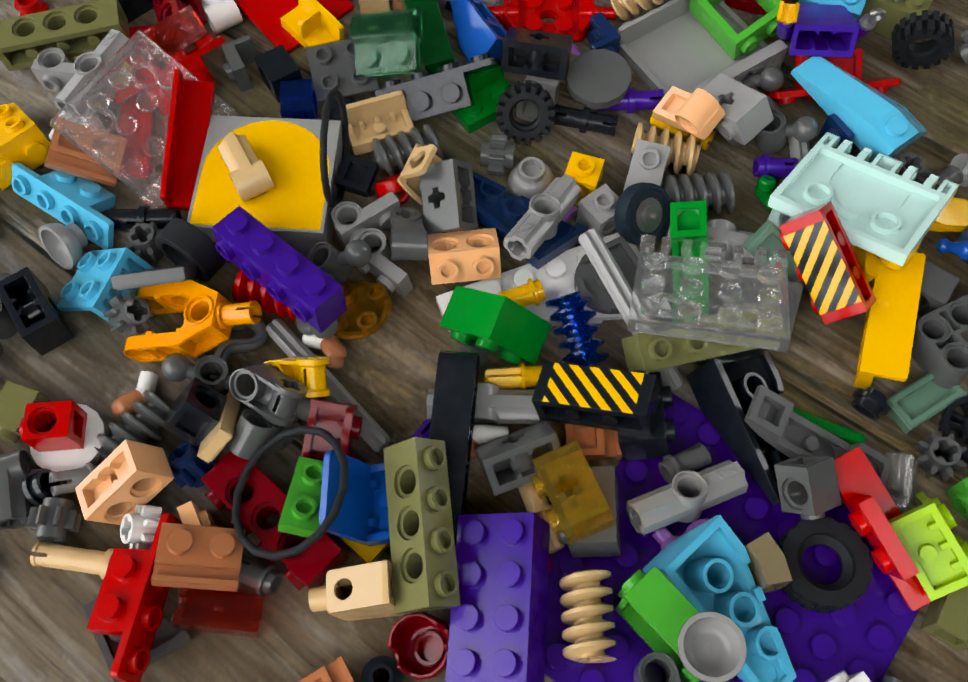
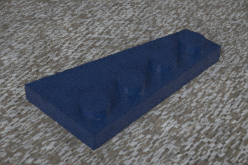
(503, 211)

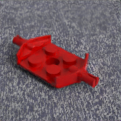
(570, 16)

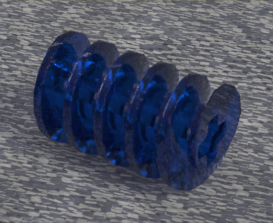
(577, 329)

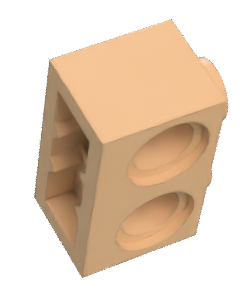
(464, 256)
(124, 479)

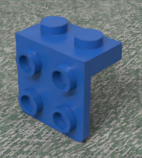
(364, 508)

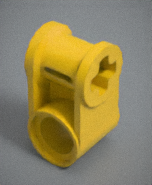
(307, 370)

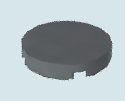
(599, 78)

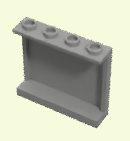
(675, 50)

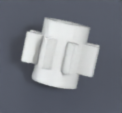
(140, 527)

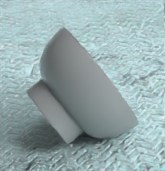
(529, 177)
(63, 243)
(712, 647)

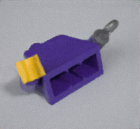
(823, 28)

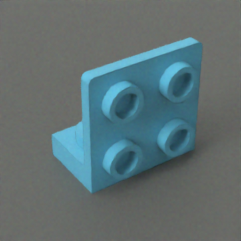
(92, 284)

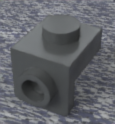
(238, 54)

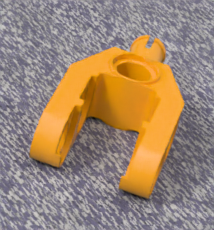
(205, 326)

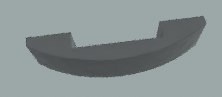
(793, 435)

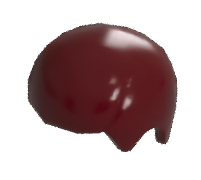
(420, 645)

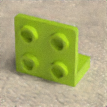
(933, 547)

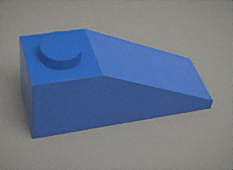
(477, 29)

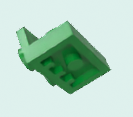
(485, 89)

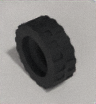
(851, 552)

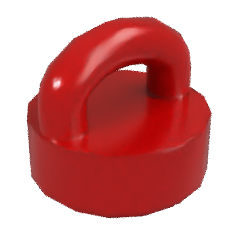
(390, 184)

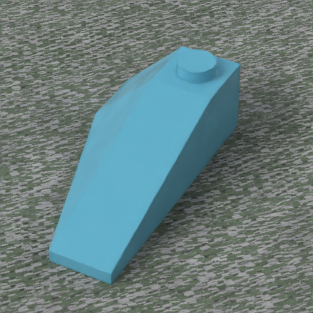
(869, 114)
(715, 576)

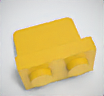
(19, 142)

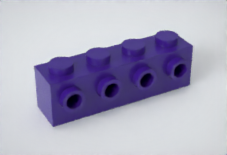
(280, 269)

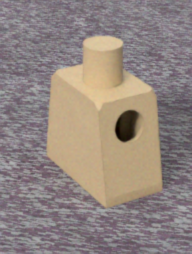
(356, 592)

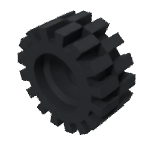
(934, 27)
(525, 92)

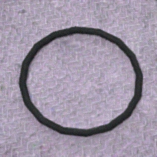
(323, 143)
(343, 486)

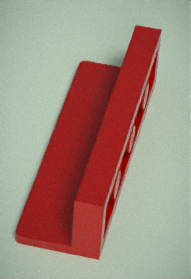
(185, 139)

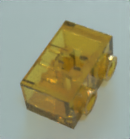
(581, 513)

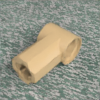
(247, 172)

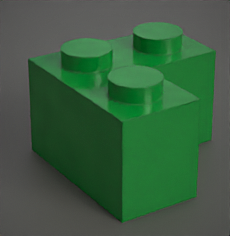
(495, 325)

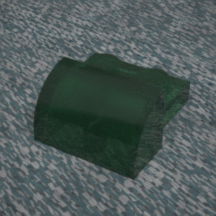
(387, 42)

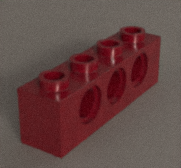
(267, 500)

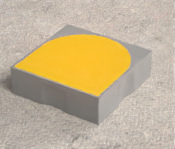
(292, 158)

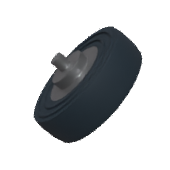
(642, 210)

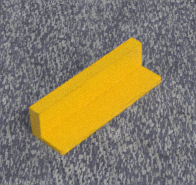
(890, 323)

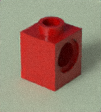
(65, 435)

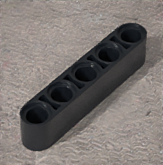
(454, 419)

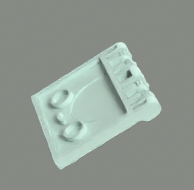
(874, 203)

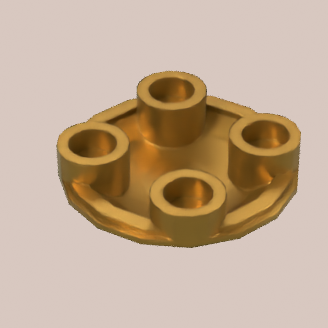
(366, 311)

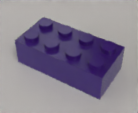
(502, 597)

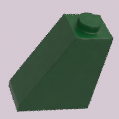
(436, 48)

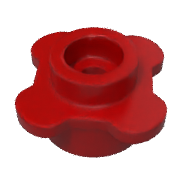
(30, 6)

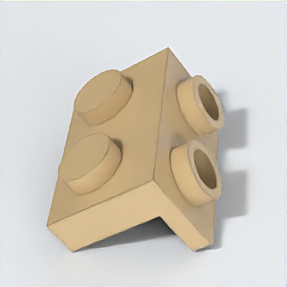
(377, 118)

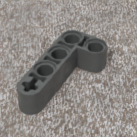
(942, 343)

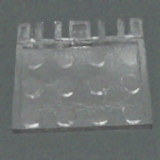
(125, 115)
(711, 296)

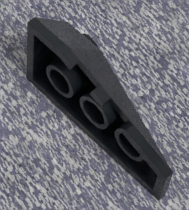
(724, 396)

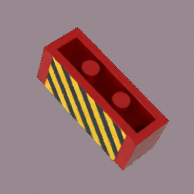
(827, 263)

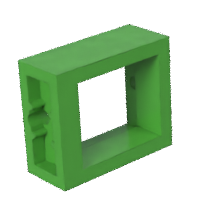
(725, 35)
(656, 613)

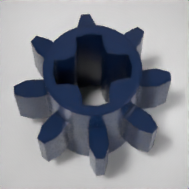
(188, 467)

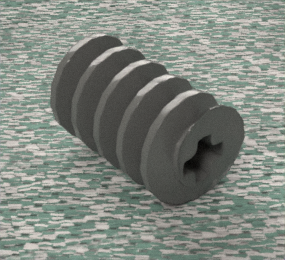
(398, 152)
(713, 189)
(138, 427)

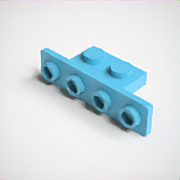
(68, 200)

